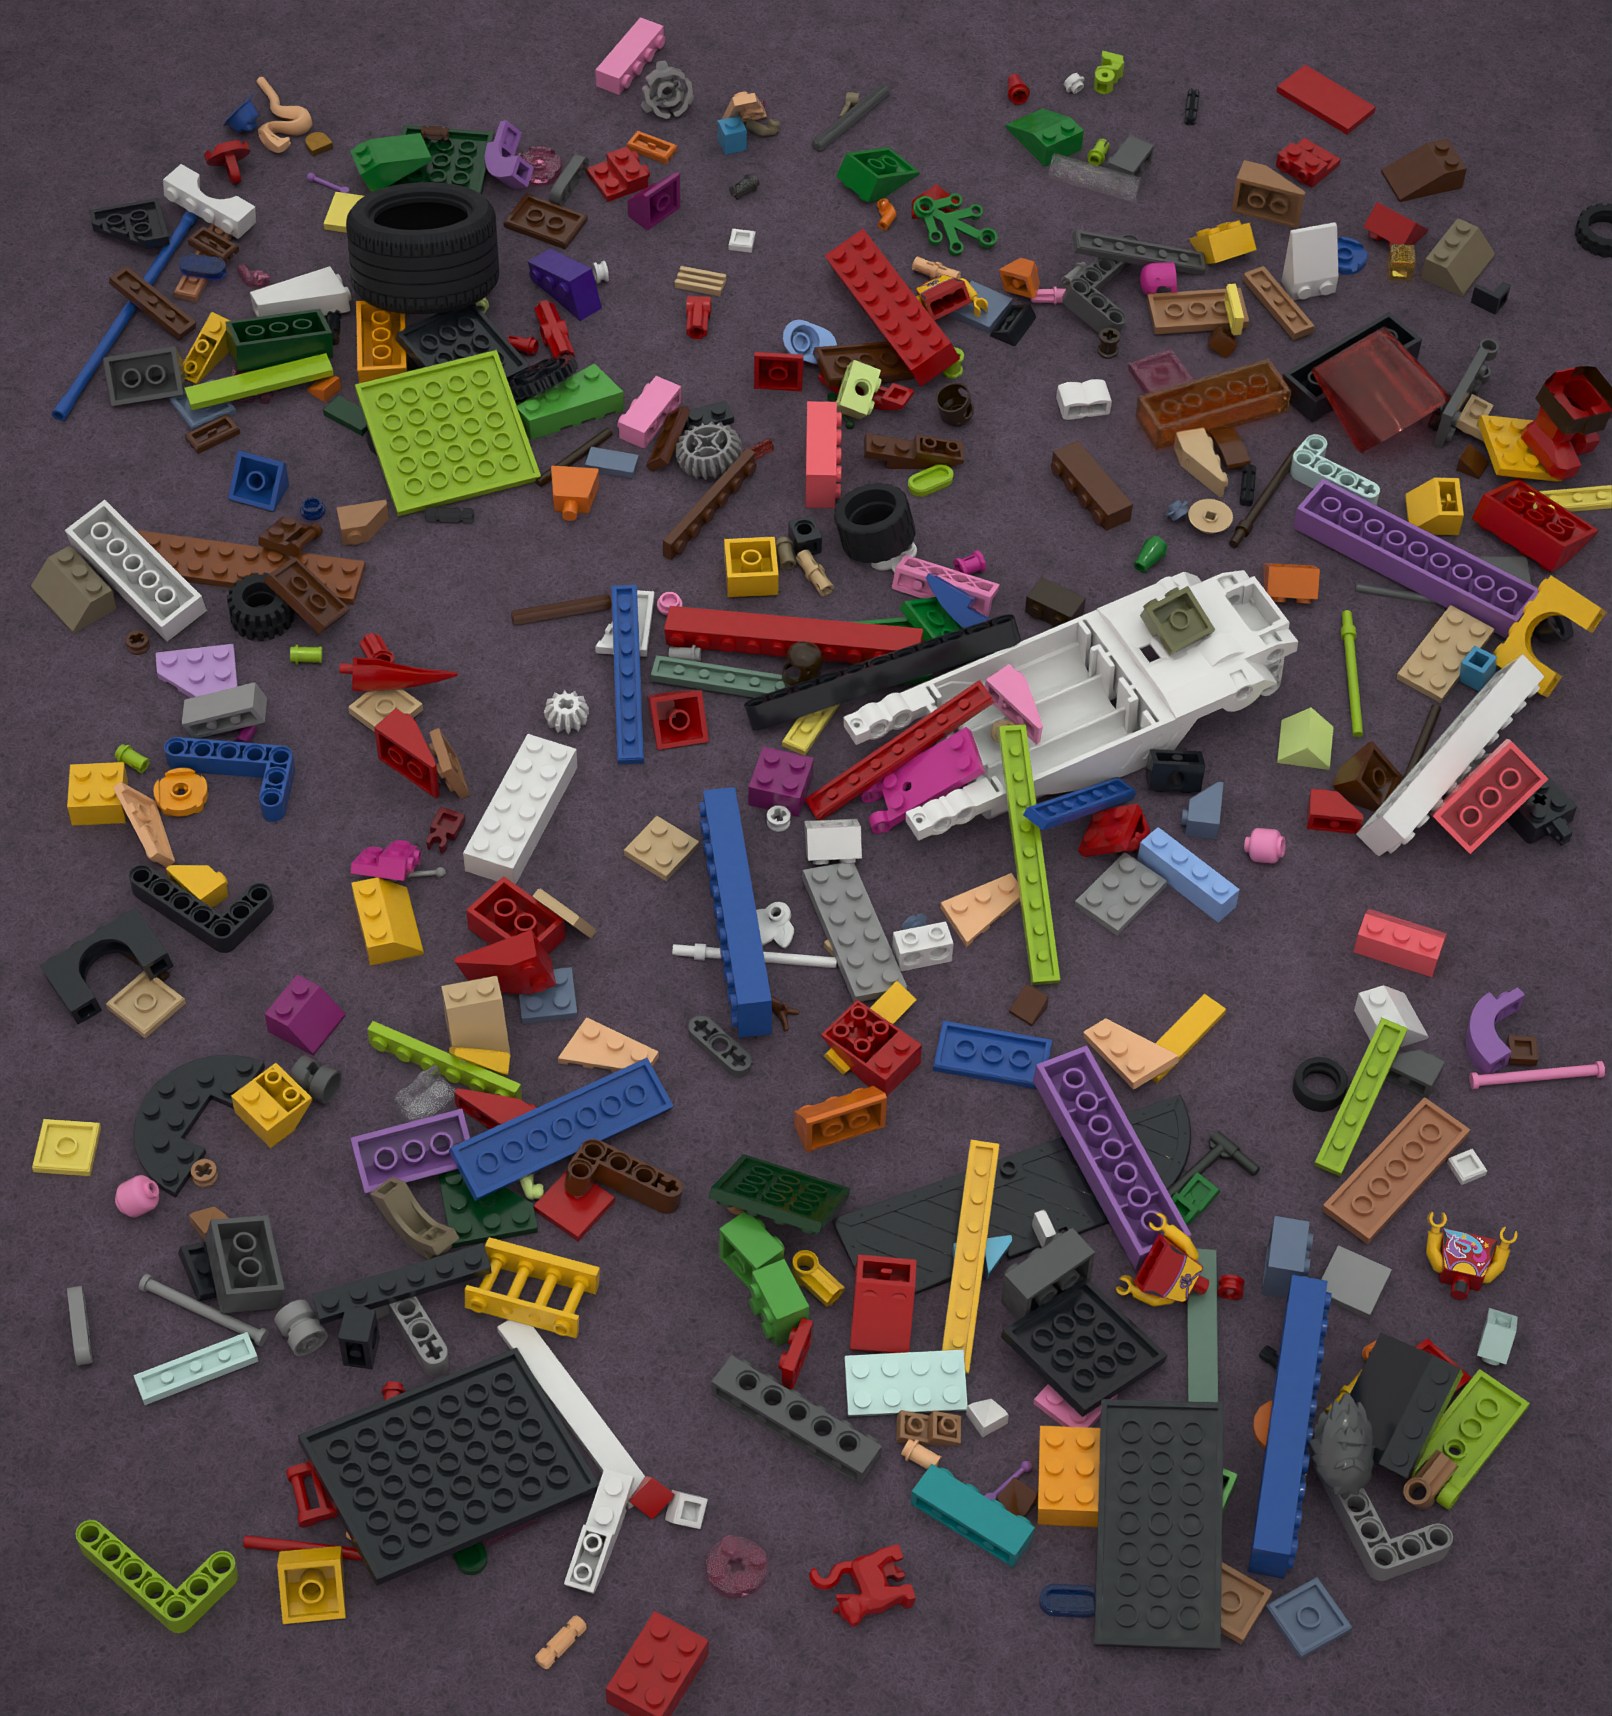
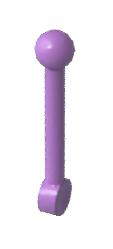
(311, 177)
(1026, 1466)

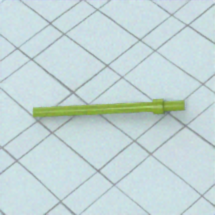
(1348, 635)

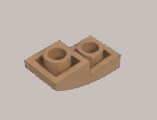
(931, 1429)

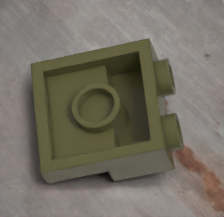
(1177, 620)

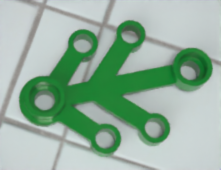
(952, 221)

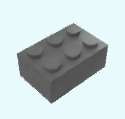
(244, 1264)
(1047, 1273)

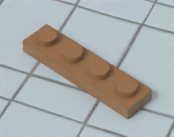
(1278, 303)

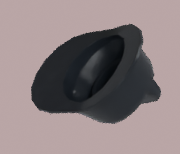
(1554, 629)

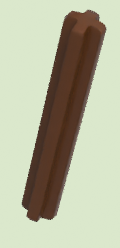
(561, 609)

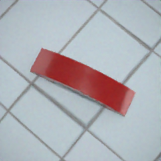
(885, 398)

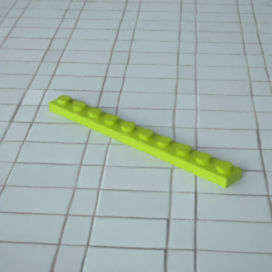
(1028, 856)

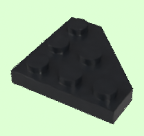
(133, 223)

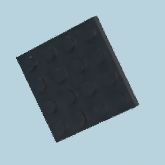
(458, 336)
(1083, 1346)

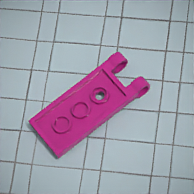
(931, 775)

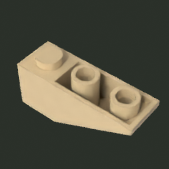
(1197, 456)

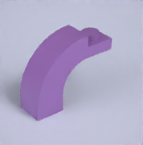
(501, 158)
(1482, 1042)

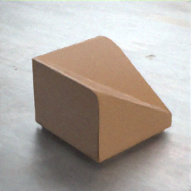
(200, 1219)

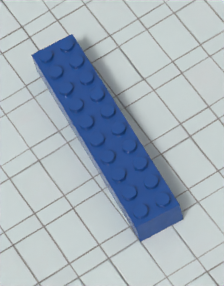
(735, 913)
(1290, 1428)

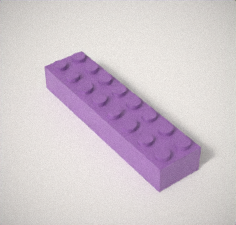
(1107, 1150)

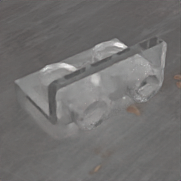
(425, 1096)

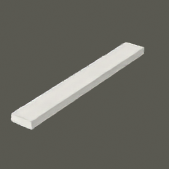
(570, 1402)

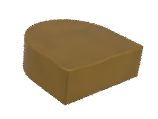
(318, 143)

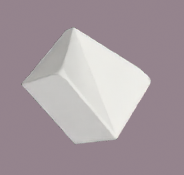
(987, 1416)
(686, 1509)

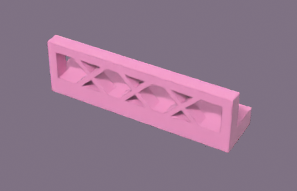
(914, 582)

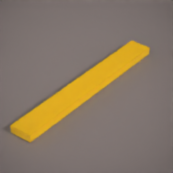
(970, 1248)

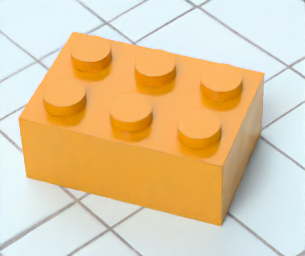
(1068, 1476)

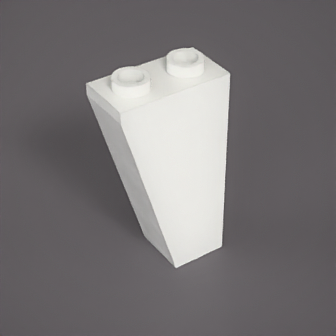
(306, 292)

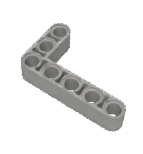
(1382, 1546)

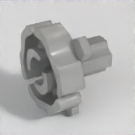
(666, 91)

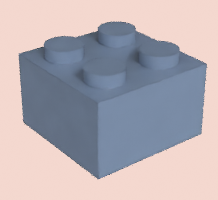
(1286, 1255)

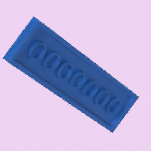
(560, 1128)

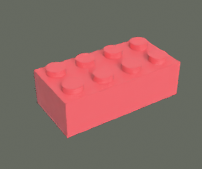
(823, 454)
(1489, 796)

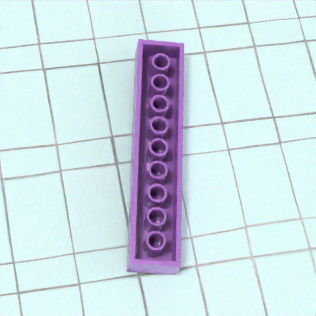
(1413, 556)

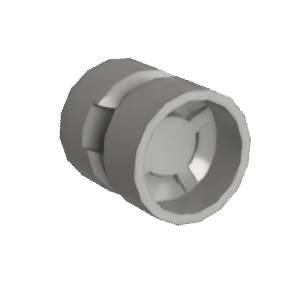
(300, 1324)

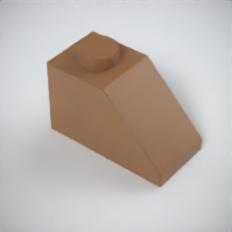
(361, 521)

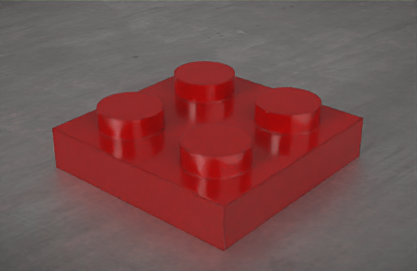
(1110, 830)

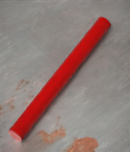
(288, 1545)

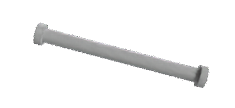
(202, 1309)

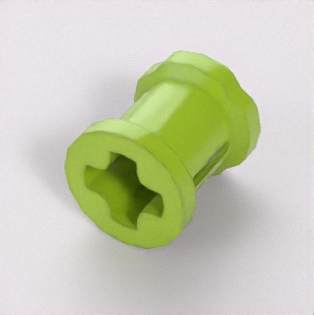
(956, 369)

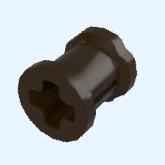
(1104, 338)

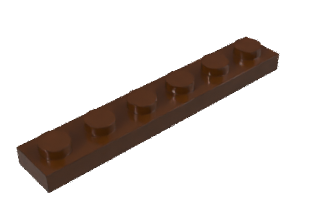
(706, 507)

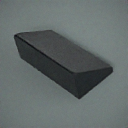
(1014, 324)

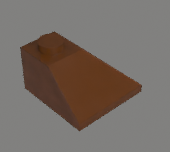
(1367, 778)

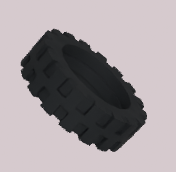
(1585, 236)

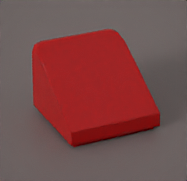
(651, 1497)

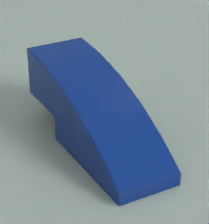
(955, 602)

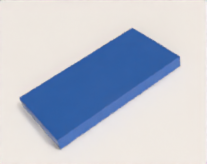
(990, 1054)

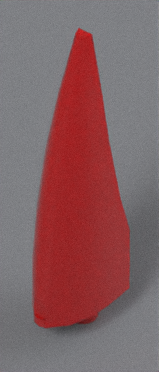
(382, 675)

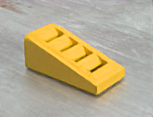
(490, 1059)

